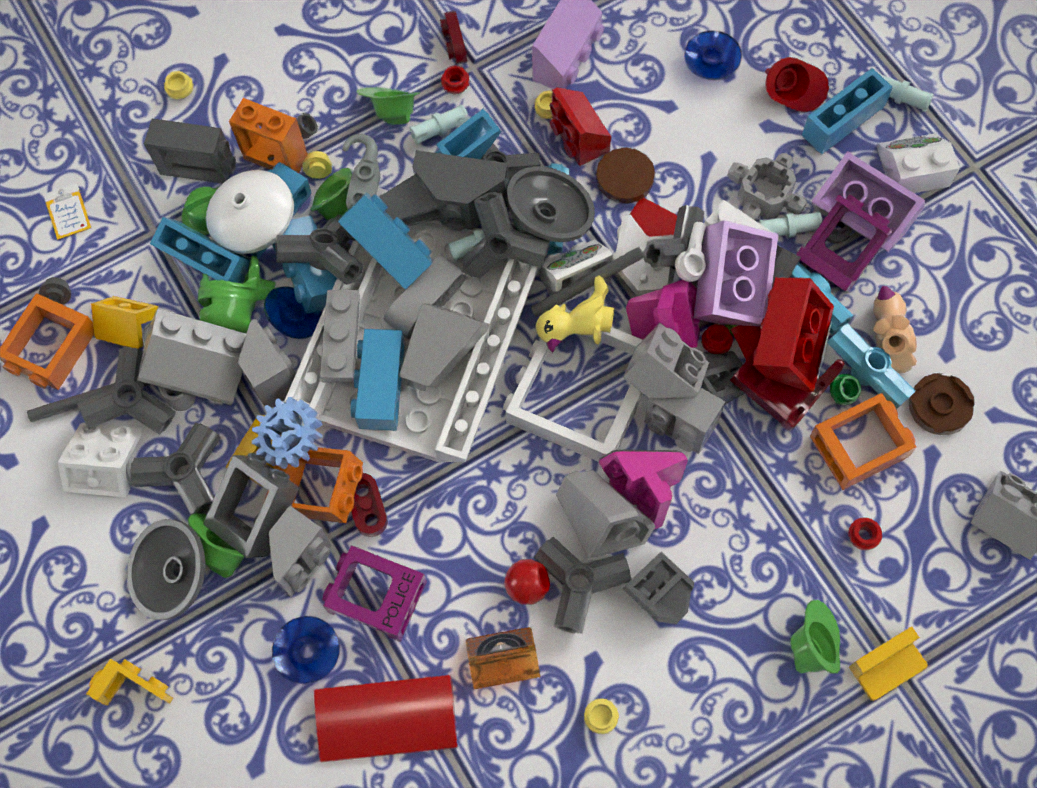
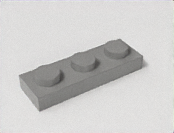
(340, 336)

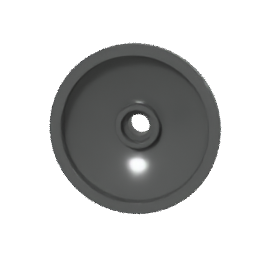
(549, 204)
(166, 569)

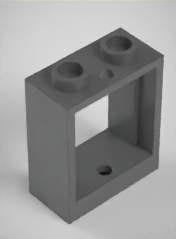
(189, 151)
(231, 529)

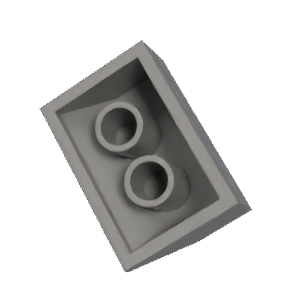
(192, 357)

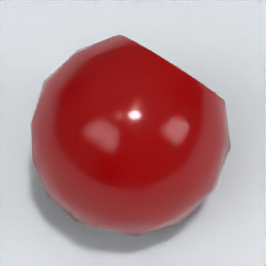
(527, 582)

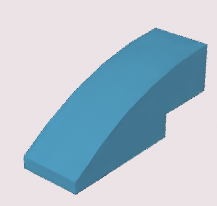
(471, 138)

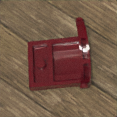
(780, 400)

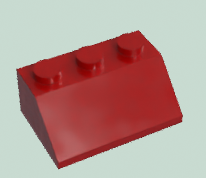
(793, 333)

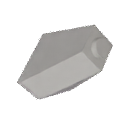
(438, 345)
(602, 515)

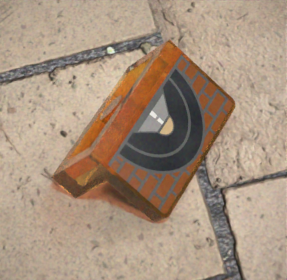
(502, 658)

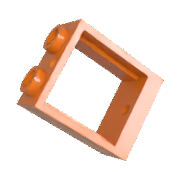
(277, 138)
(67, 354)
(837, 457)
(344, 489)

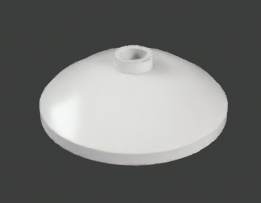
(255, 221)

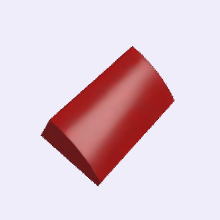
(385, 718)

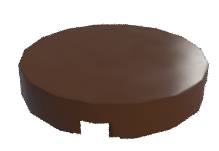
(625, 175)
(941, 404)

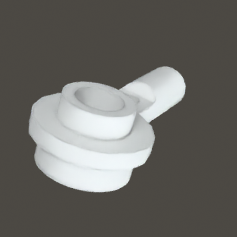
(691, 263)

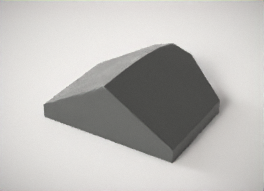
(718, 375)
(661, 590)

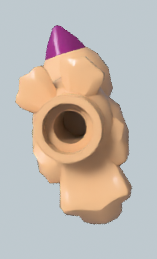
(893, 329)

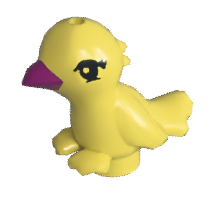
(585, 319)

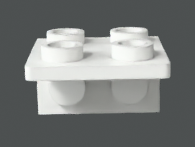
(98, 460)

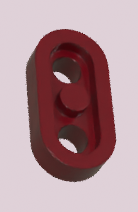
(451, 28)
(369, 506)

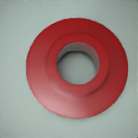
(455, 73)
(717, 339)
(871, 527)

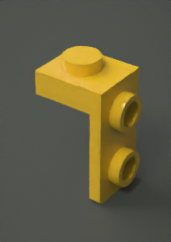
(108, 681)

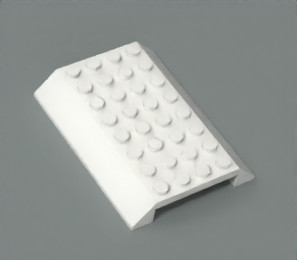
(443, 418)

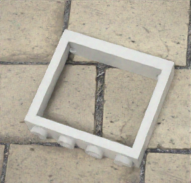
(559, 434)

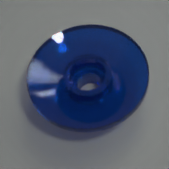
(713, 46)
(288, 315)
(292, 640)

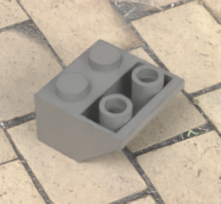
(265, 365)
(666, 366)
(685, 419)
(1009, 514)
(296, 549)

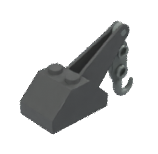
(438, 190)

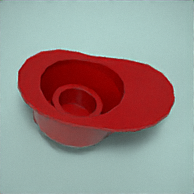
(796, 84)

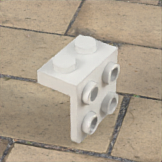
(640, 275)

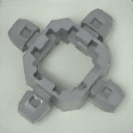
(778, 173)

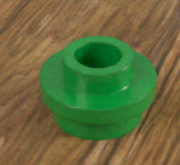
(851, 386)

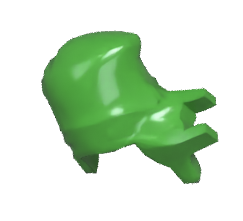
(232, 303)

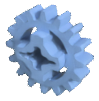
(287, 435)

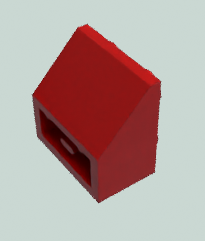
(578, 126)

